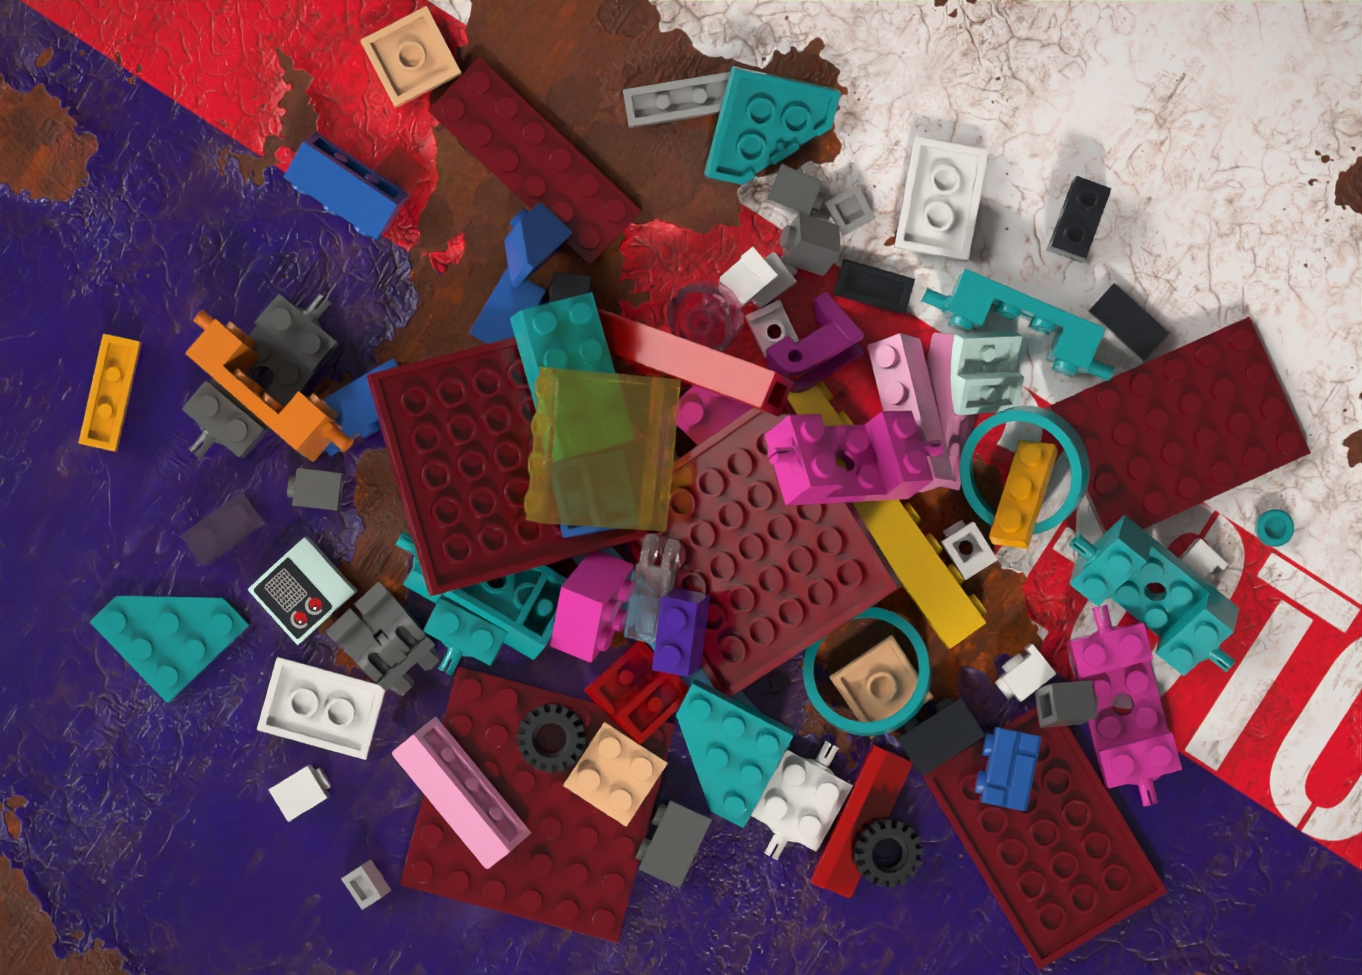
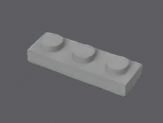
(675, 100)

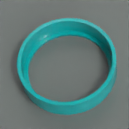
(1060, 430)
(899, 718)

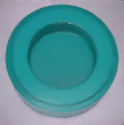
(1274, 528)

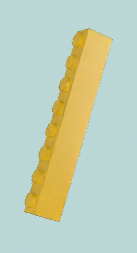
(909, 552)

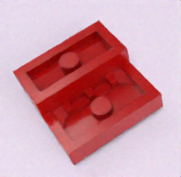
(635, 694)

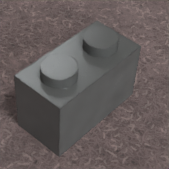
(673, 843)

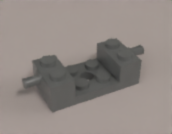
(293, 349)

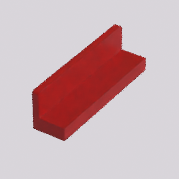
(869, 798)

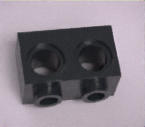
(1079, 219)

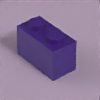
(681, 632)

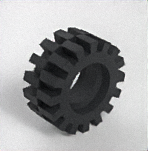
(528, 738)
(908, 859)

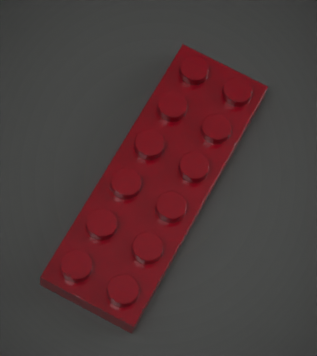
(534, 159)

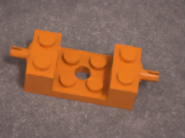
(229, 355)

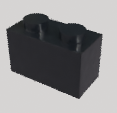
(939, 735)

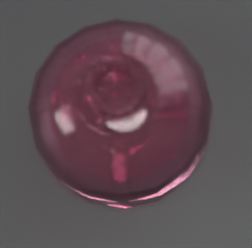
(706, 314)

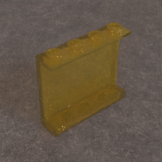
(602, 449)

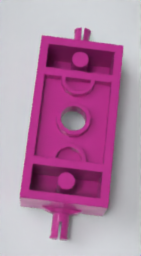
(881, 459)
(1132, 745)

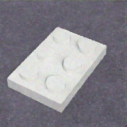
(941, 198)
(321, 708)

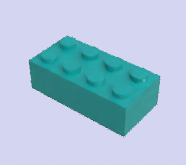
(561, 337)

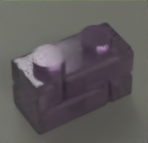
(224, 529)

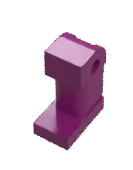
(819, 352)

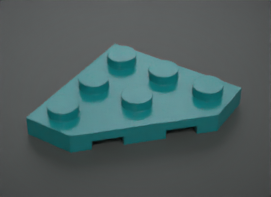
(765, 122)
(169, 636)
(730, 749)

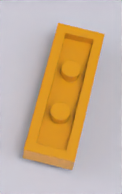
(110, 392)
(1023, 494)

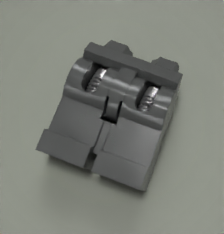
(380, 639)

